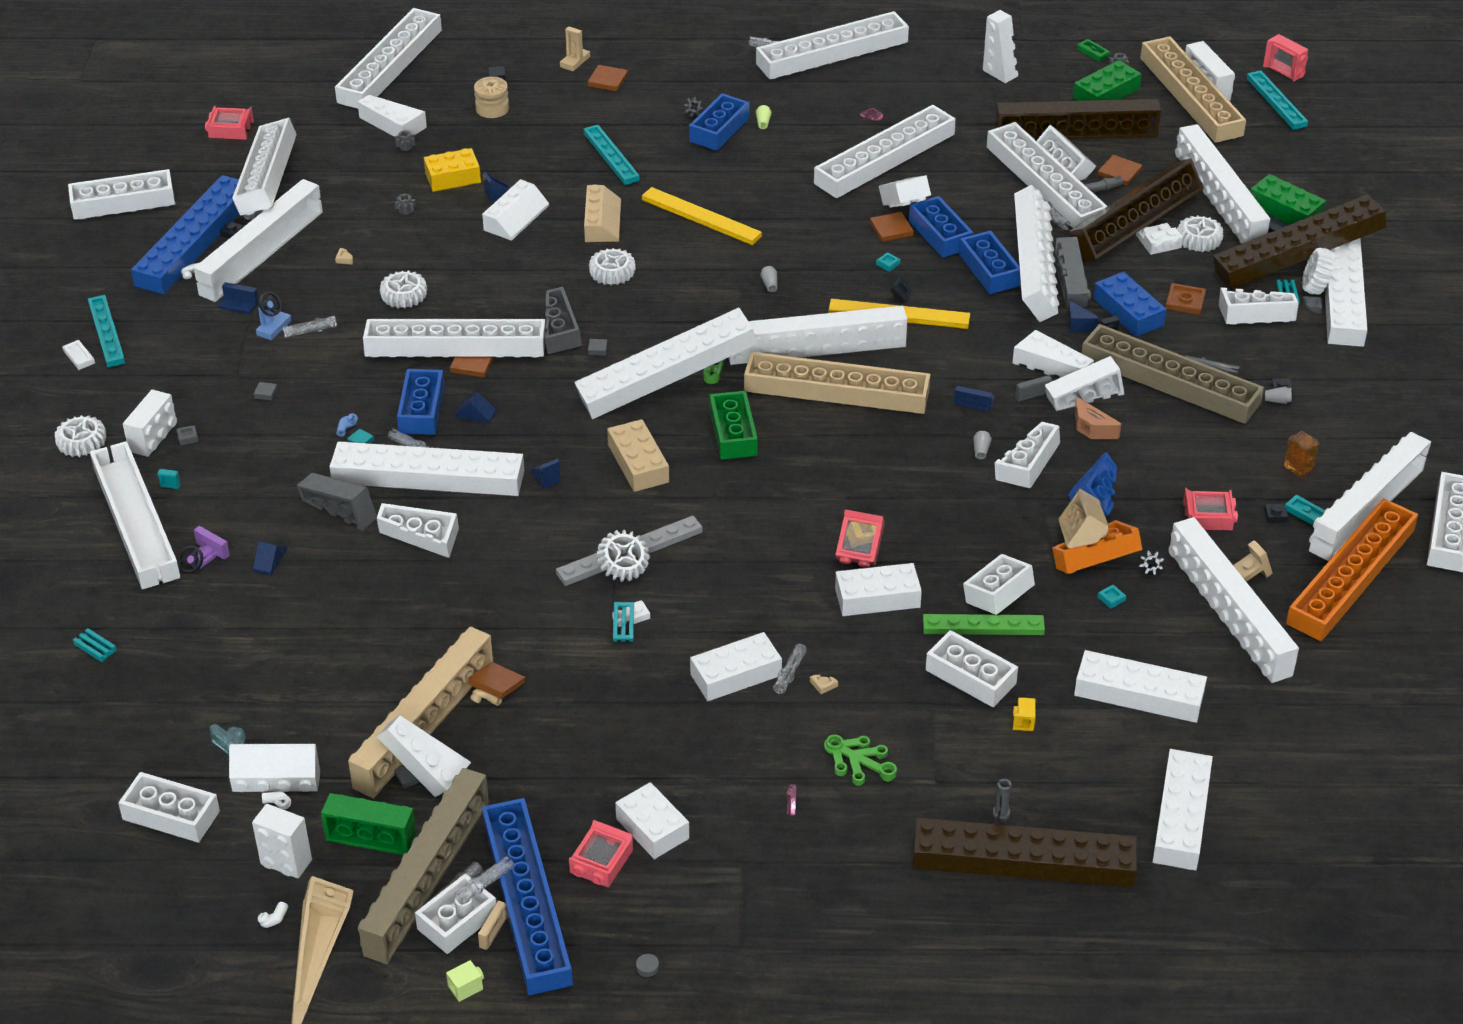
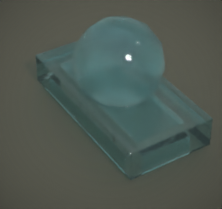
(224, 738)

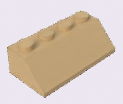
(602, 215)
(1083, 521)

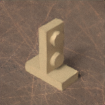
(575, 53)
(1254, 563)

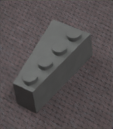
(1071, 272)
(560, 325)
(339, 498)

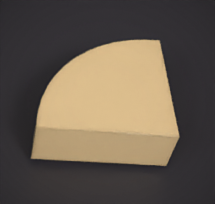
(344, 257)
(823, 684)

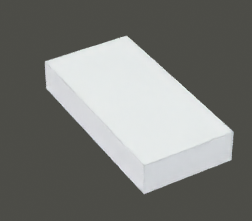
(78, 354)

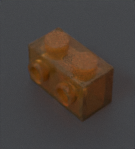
(1301, 453)

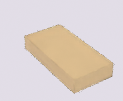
(492, 925)

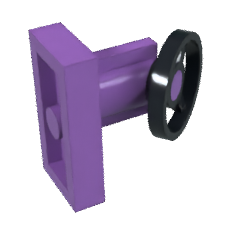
(210, 547)

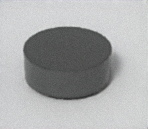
(647, 965)

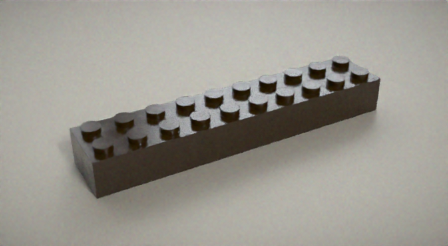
(1084, 118)
(1137, 209)
(1299, 241)
(1025, 852)

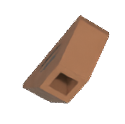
(1094, 422)

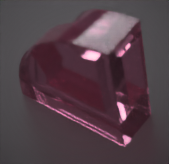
(871, 115)
(791, 799)

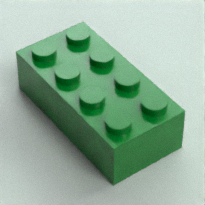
(1108, 83)
(1286, 200)
(733, 425)
(368, 824)

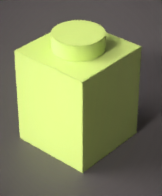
(465, 980)

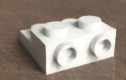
(1160, 238)

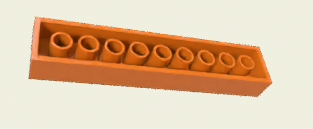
(1351, 569)

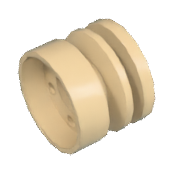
(491, 97)

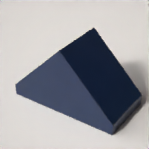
(494, 187)
(1081, 319)
(476, 409)
(547, 473)
(268, 557)

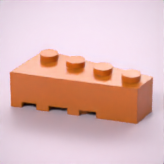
(1119, 541)

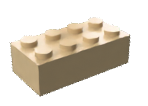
(638, 455)

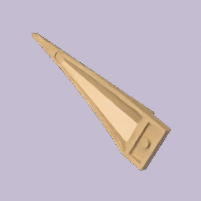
(321, 922)

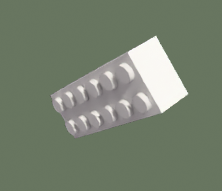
(121, 194)
(1447, 525)
(1140, 686)
(1182, 809)

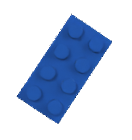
(719, 122)
(939, 225)
(990, 262)
(1130, 303)
(421, 401)

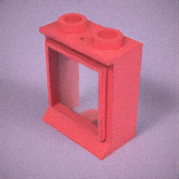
(1286, 57)
(229, 123)
(1211, 509)
(860, 538)
(601, 854)

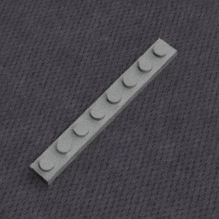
(653, 540)

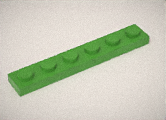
(983, 624)

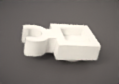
(640, 613)

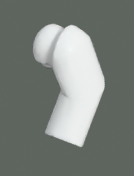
(186, 271)
(277, 798)
(275, 918)

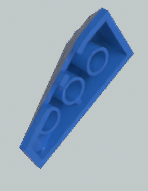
(1099, 482)

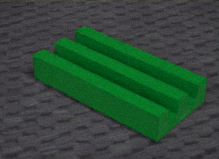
(1093, 50)

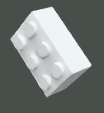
(905, 191)
(150, 422)
(999, 584)
(652, 820)
(282, 841)
(451, 923)

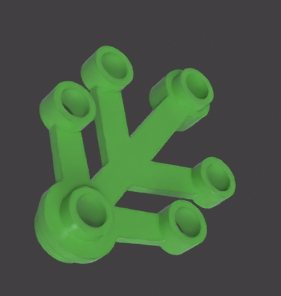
(837, 746)

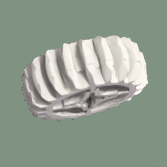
(1200, 233)
(612, 266)
(1318, 271)
(403, 289)
(80, 436)
(628, 542)

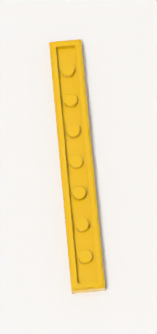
(702, 216)
(913, 314)

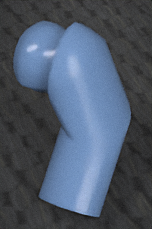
(346, 423)

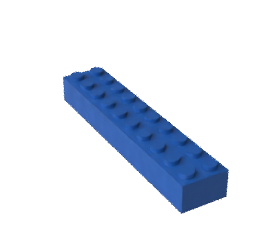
(187, 238)
(527, 898)

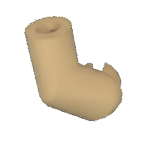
(479, 694)

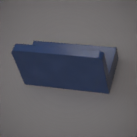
(239, 298)
(973, 398)

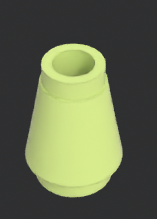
(763, 116)

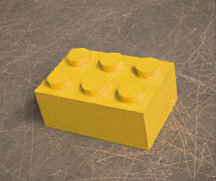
(452, 169)

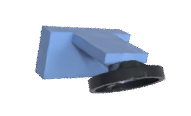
(270, 318)

